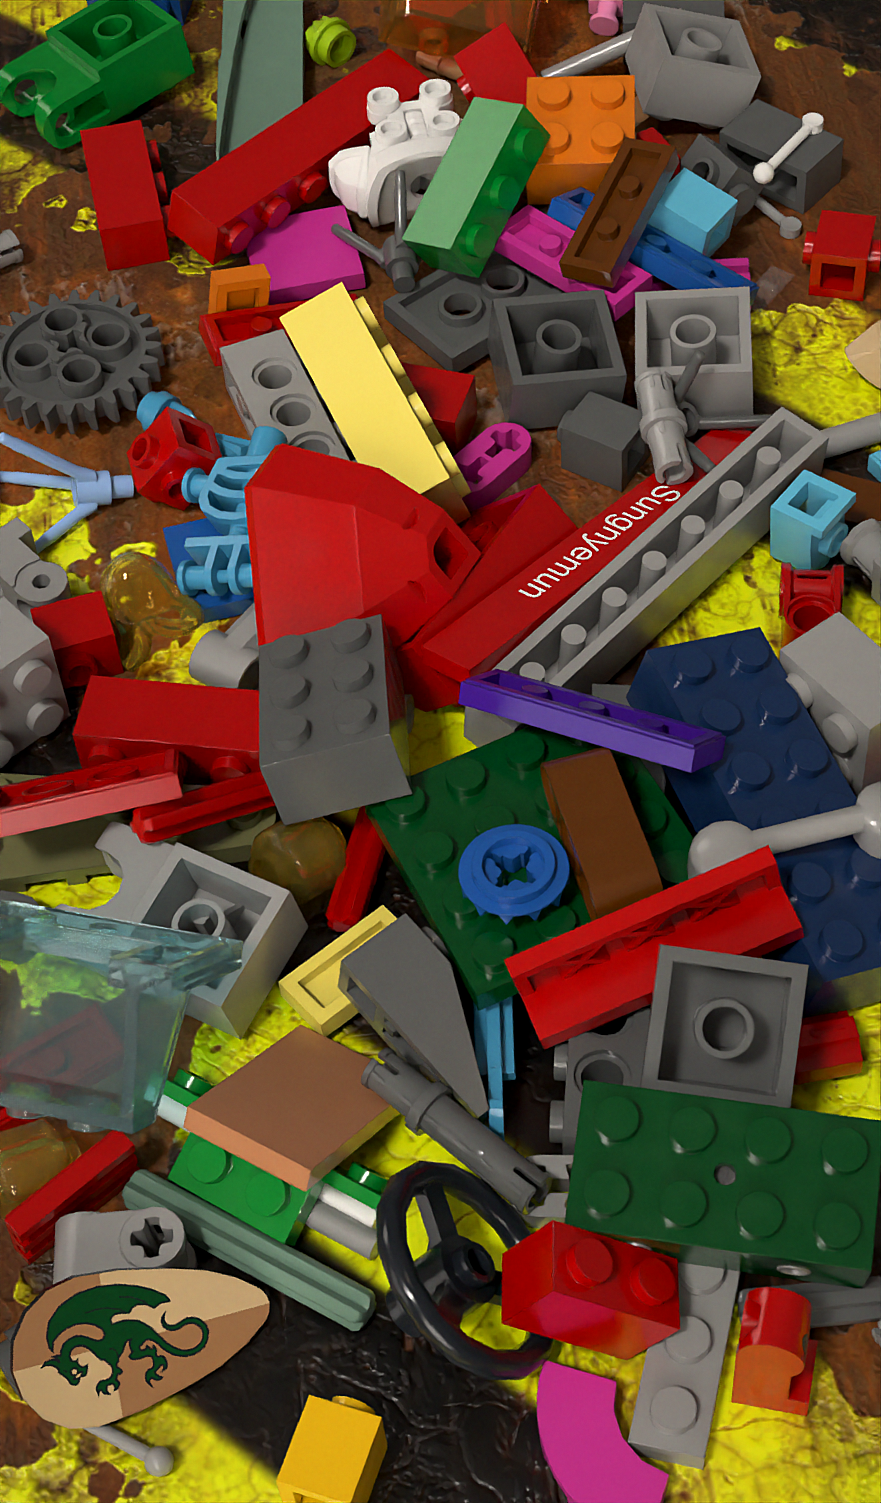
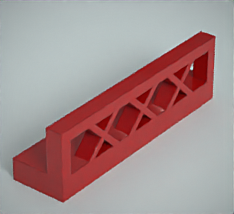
(612, 961)

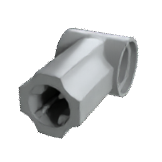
(229, 657)

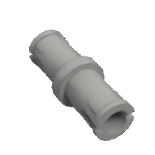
(663, 427)

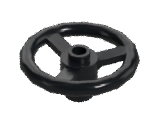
(454, 1274)

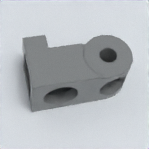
(23, 575)

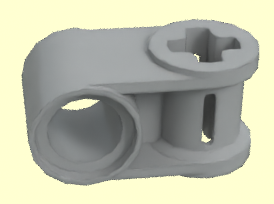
(120, 1240)

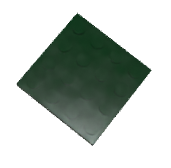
(494, 789)

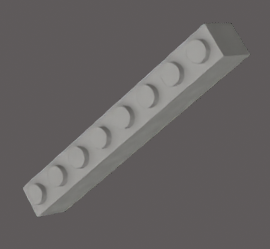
(661, 568)

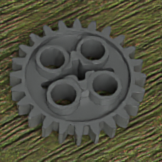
(77, 361)

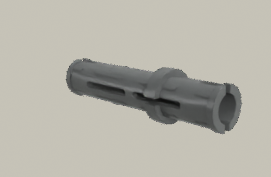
(431, 1111)

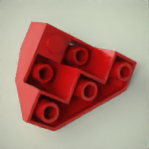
(347, 545)

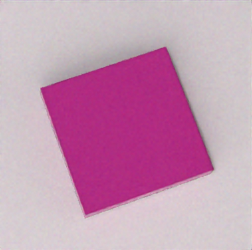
(307, 256)

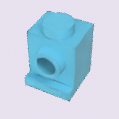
(809, 521)

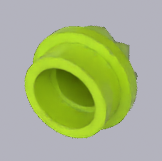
(330, 41)

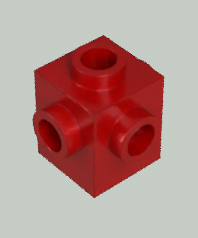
(167, 451)

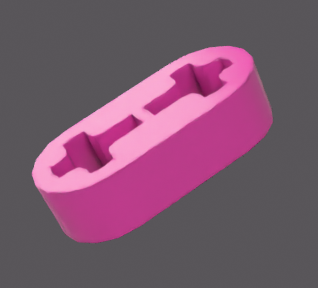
(494, 471)

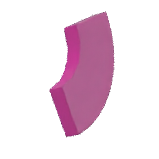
(586, 1443)

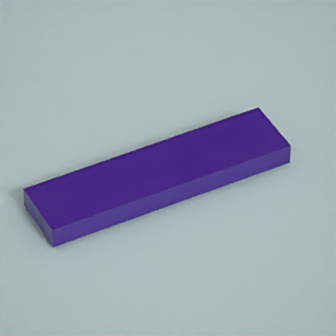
(593, 720)

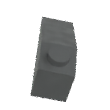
(413, 1003)

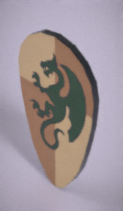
(128, 1339)

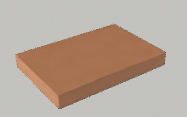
(293, 1108)

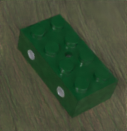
(728, 1182)

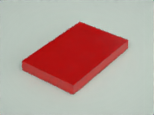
(90, 792)

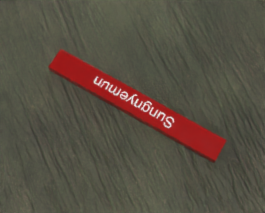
(527, 600)

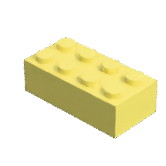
(374, 397)

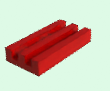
(78, 1188)

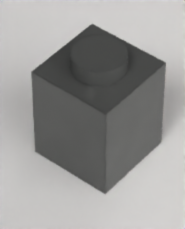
(602, 441)

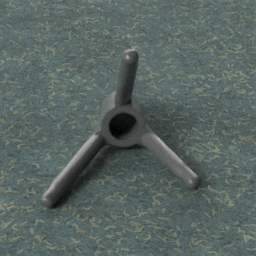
(395, 256)
(697, 422)

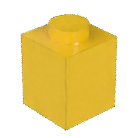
(333, 1453)

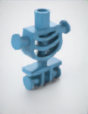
(224, 560)

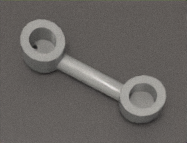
(730, 840)

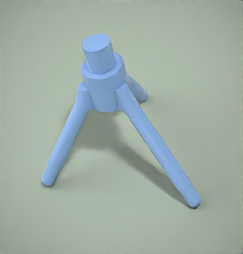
(87, 486)

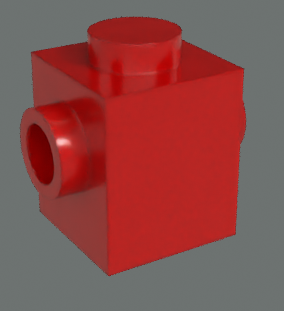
(842, 255)
(80, 638)

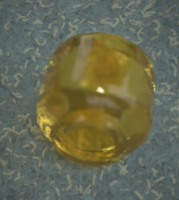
(299, 857)
(30, 1159)

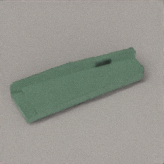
(263, 73)

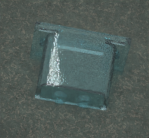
(95, 1012)

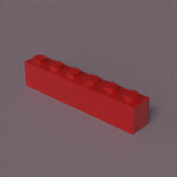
(284, 163)

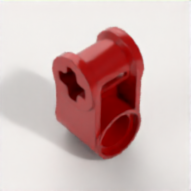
(808, 598)

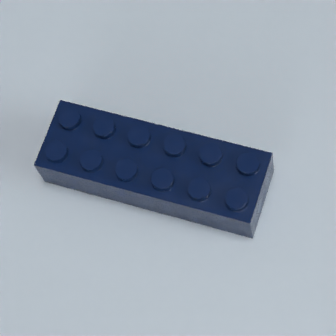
(770, 775)

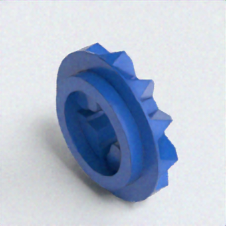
(510, 849)

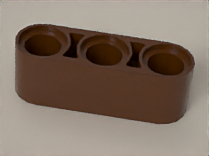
(599, 831)

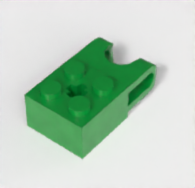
(97, 68)

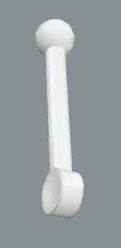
(811, 124)

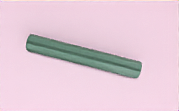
(255, 1252)

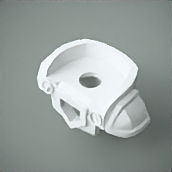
(406, 138)

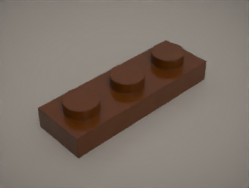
(619, 212)

